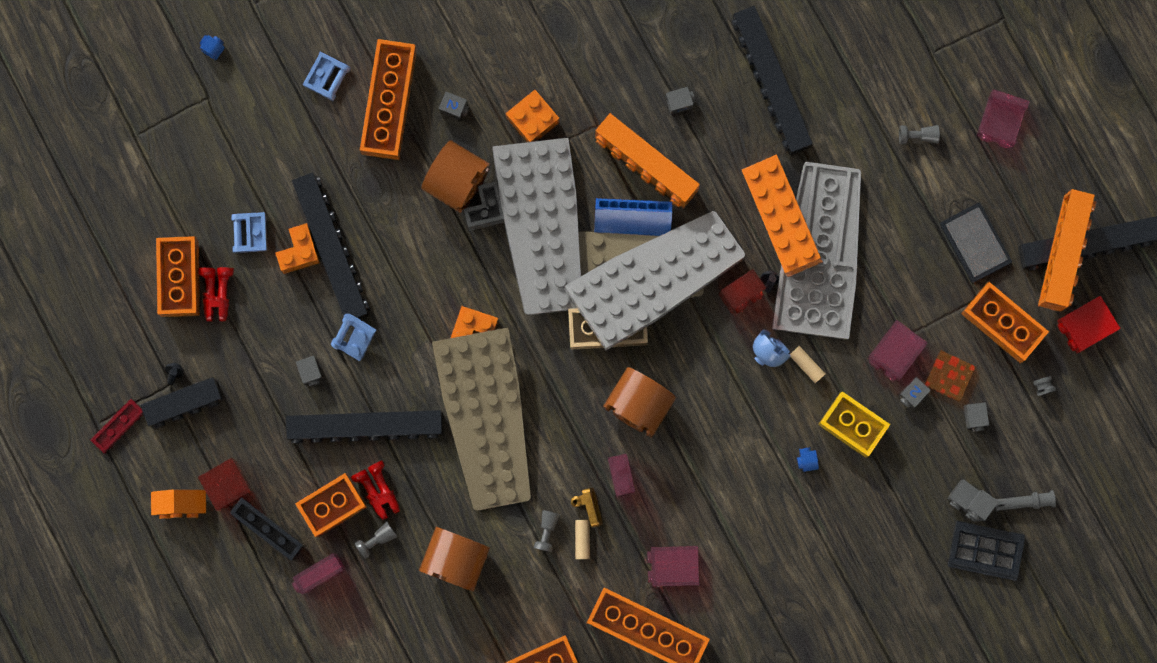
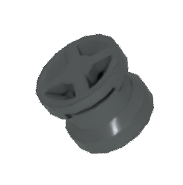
(1044, 386)

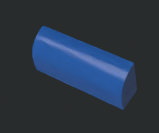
(633, 217)

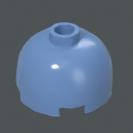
(769, 350)

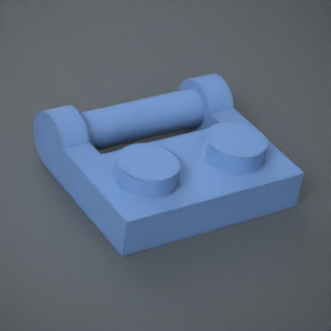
(321, 73)
(255, 231)
(359, 339)

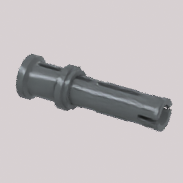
(1035, 500)

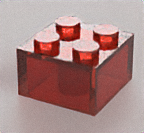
(742, 291)
(225, 484)

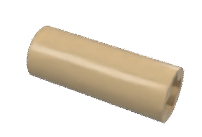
(805, 362)
(582, 539)

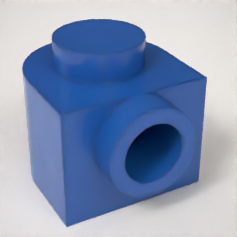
(212, 46)
(807, 460)

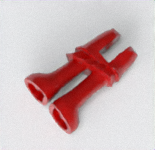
(210, 299)
(377, 499)

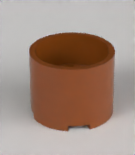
(455, 176)
(639, 401)
(454, 559)

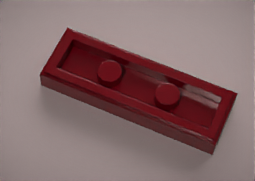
(117, 426)

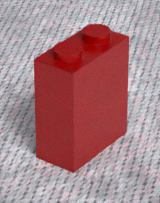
(1088, 324)

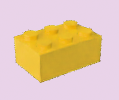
(854, 424)

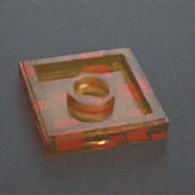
(949, 375)

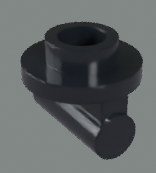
(769, 278)
(173, 370)

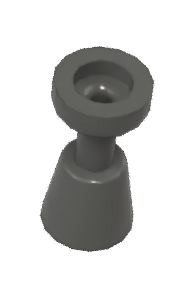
(926, 134)
(549, 522)
(382, 535)

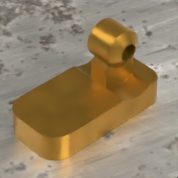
(590, 500)

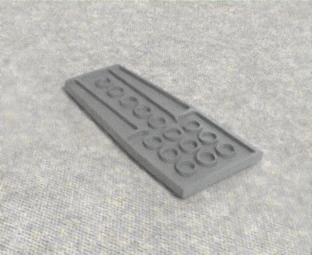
(540, 220)
(653, 278)
(823, 296)

